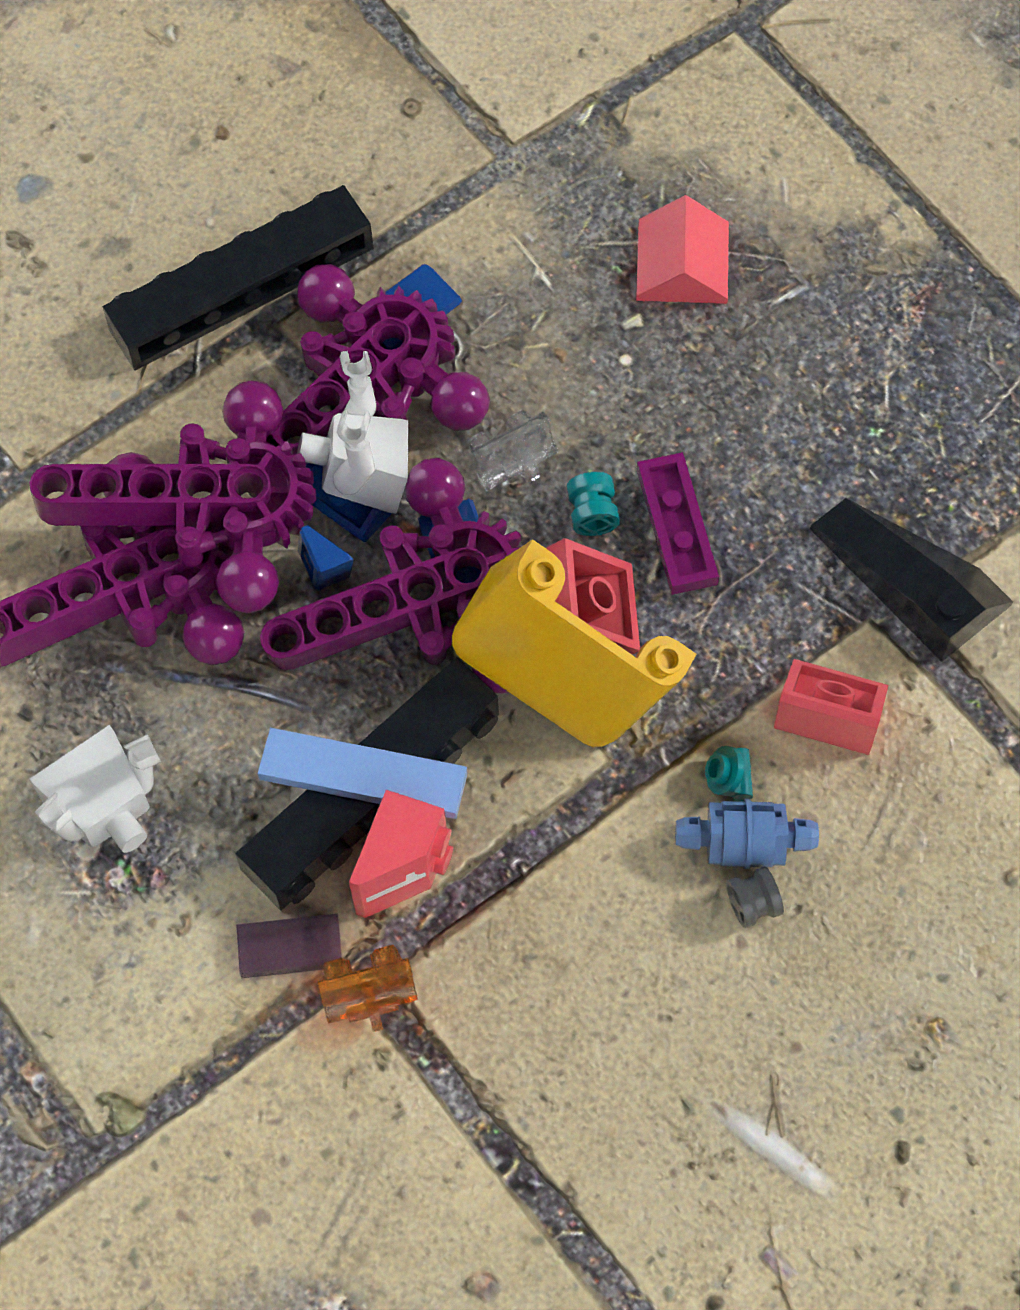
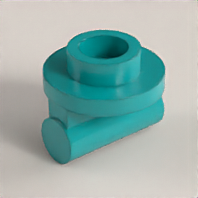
(730, 773)

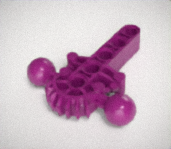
(328, 296)
(433, 491)
(284, 500)
(210, 632)

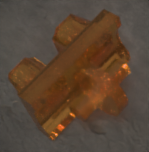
(369, 990)

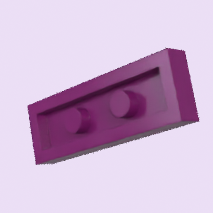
(677, 523)

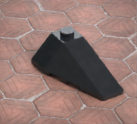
(920, 583)

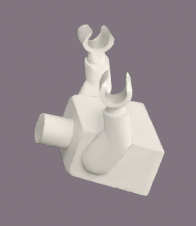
(362, 453)
(98, 791)

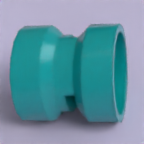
(593, 509)

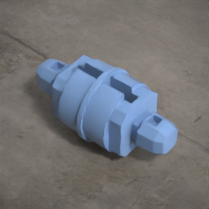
(746, 834)

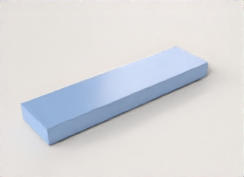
(359, 771)

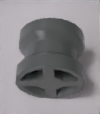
(755, 897)

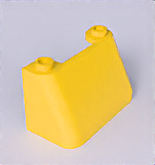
(556, 659)

